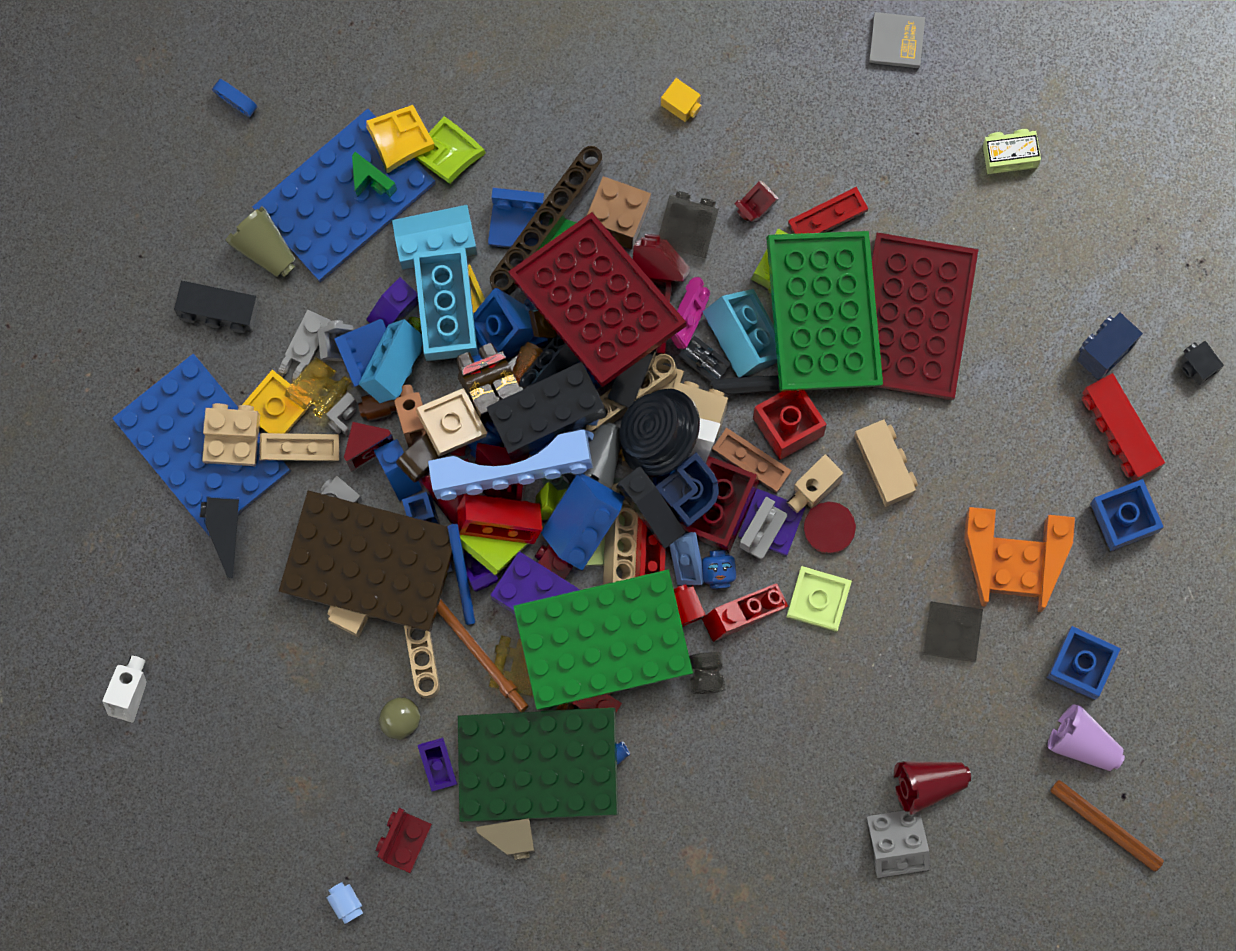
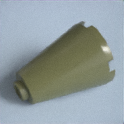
(262, 243)

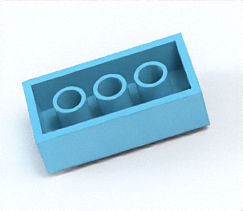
(445, 303)

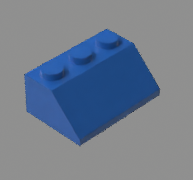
(581, 520)

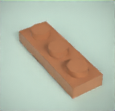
(750, 458)

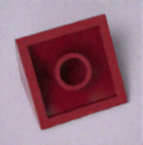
(362, 443)

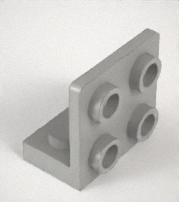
(898, 843)

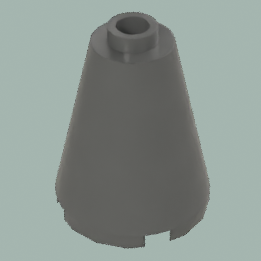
(604, 455)

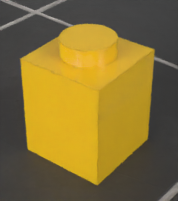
(681, 100)

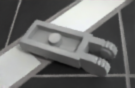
(304, 344)

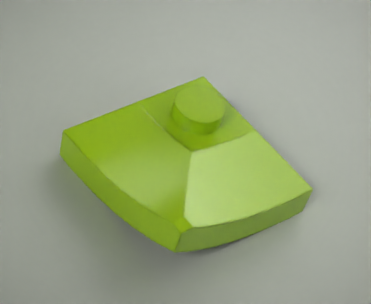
(452, 150)

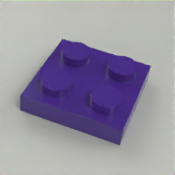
(789, 528)

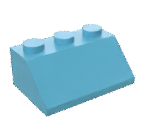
(433, 232)
(743, 331)

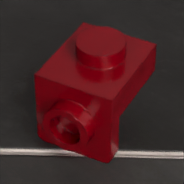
(756, 202)
(550, 560)

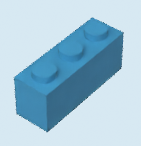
(392, 361)

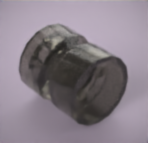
(707, 673)

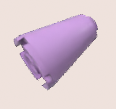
(1085, 740)

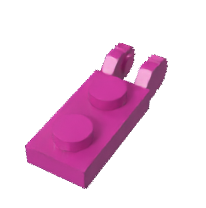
(691, 310)

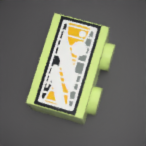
(1011, 151)

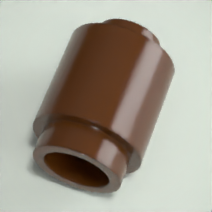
(373, 409)

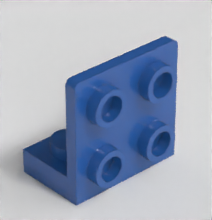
(511, 214)
(358, 348)

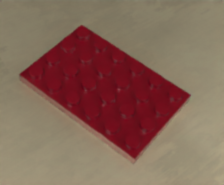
(597, 299)
(921, 312)

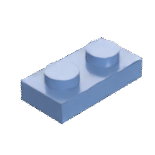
(687, 560)

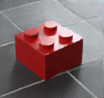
(789, 422)

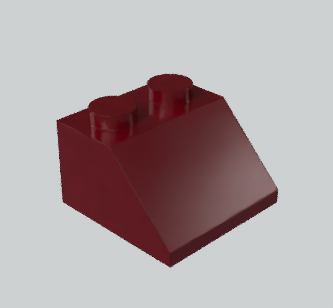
(659, 259)

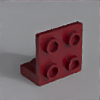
(403, 840)

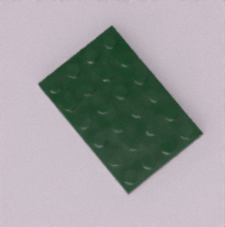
(537, 765)

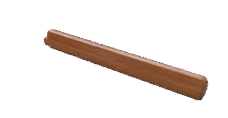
(1107, 825)

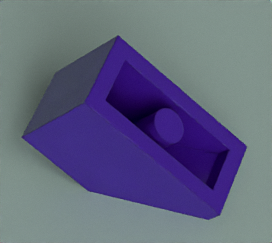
(394, 303)

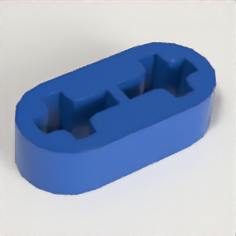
(234, 97)

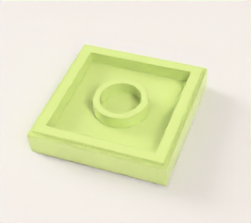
(819, 598)

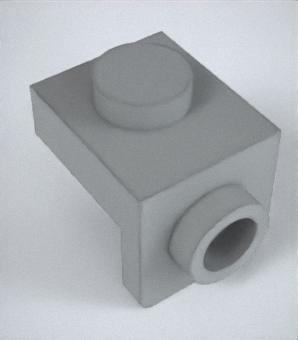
(326, 337)

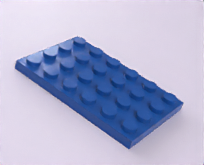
(319, 203)
(168, 432)

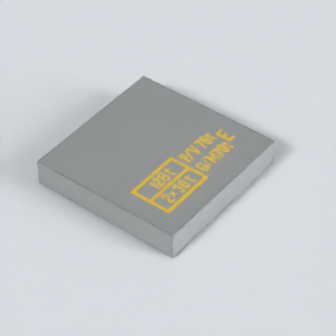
(897, 40)

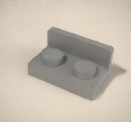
(763, 529)

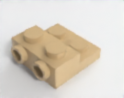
(231, 435)

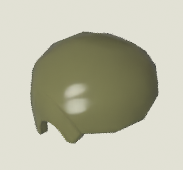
(399, 718)

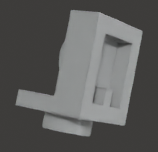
(342, 410)

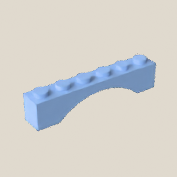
(563, 455)

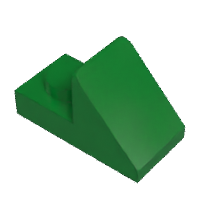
(366, 173)

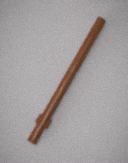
(507, 687)

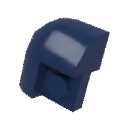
(690, 490)

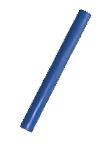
(461, 574)

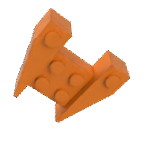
(1013, 564)

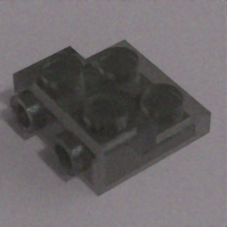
(689, 223)

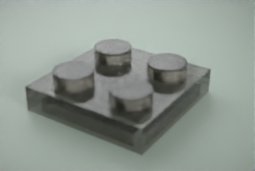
(953, 631)

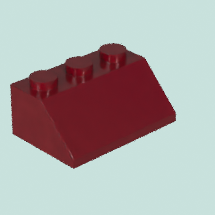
(724, 519)

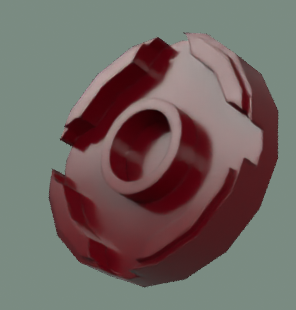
(829, 527)

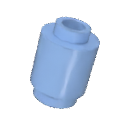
(344, 902)

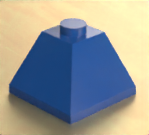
(503, 322)

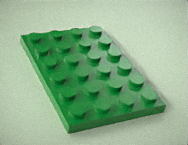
(824, 310)
(603, 639)

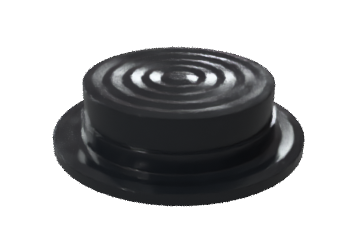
(659, 431)

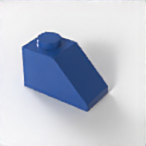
(400, 482)

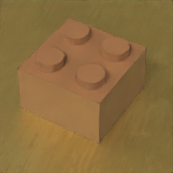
(621, 210)

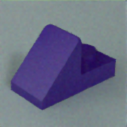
(477, 573)
(437, 764)

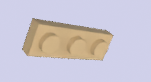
(299, 447)

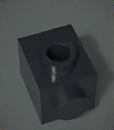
(1200, 362)

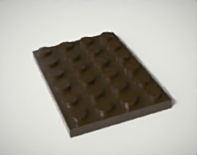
(368, 561)

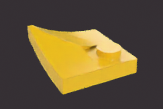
(399, 137)

